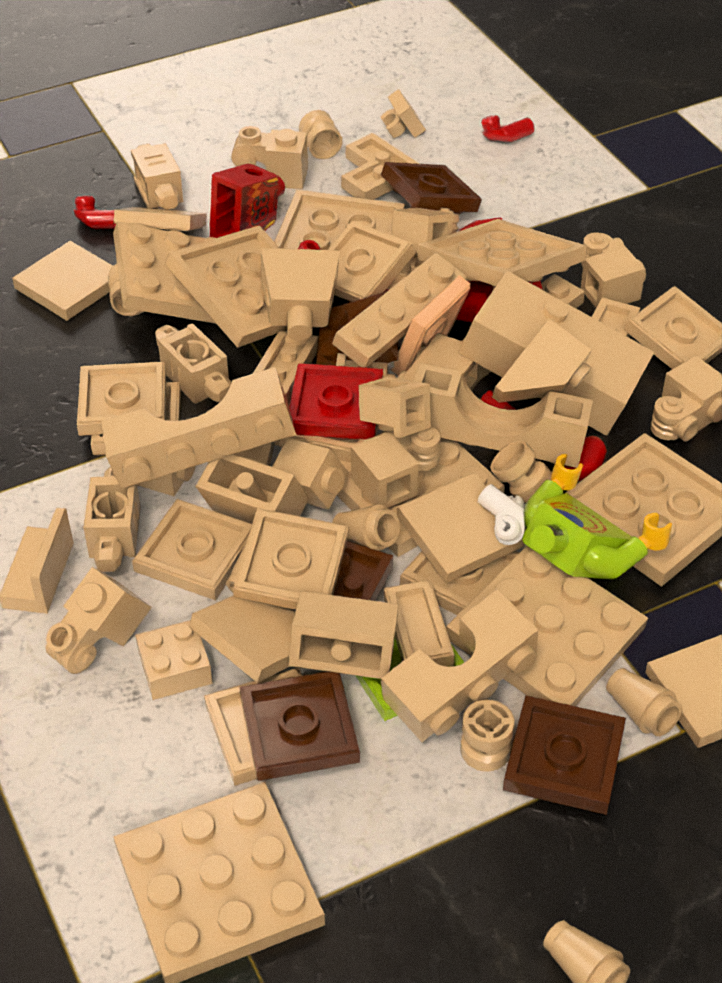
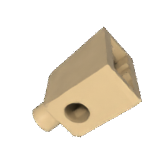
(299, 288)

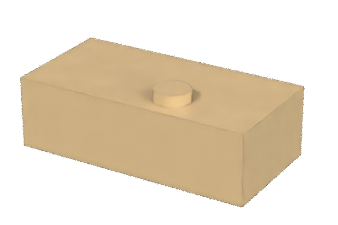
(516, 315)

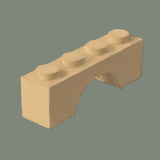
(247, 417)
(549, 427)

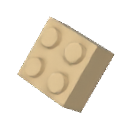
(173, 660)

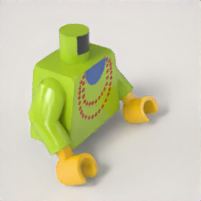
(580, 538)

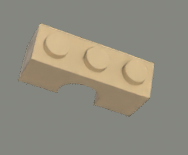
(433, 695)

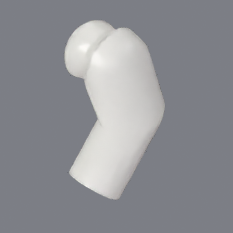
(508, 515)

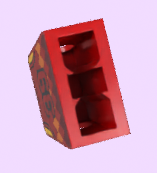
(243, 199)

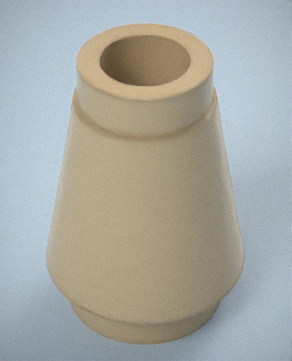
(371, 526)
(645, 702)
(585, 957)

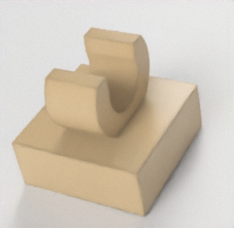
(401, 117)

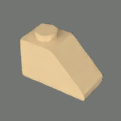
(546, 364)

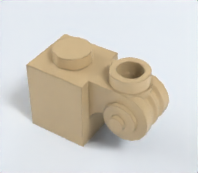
(281, 152)
(423, 225)
(611, 270)
(688, 401)
(389, 465)
(95, 611)

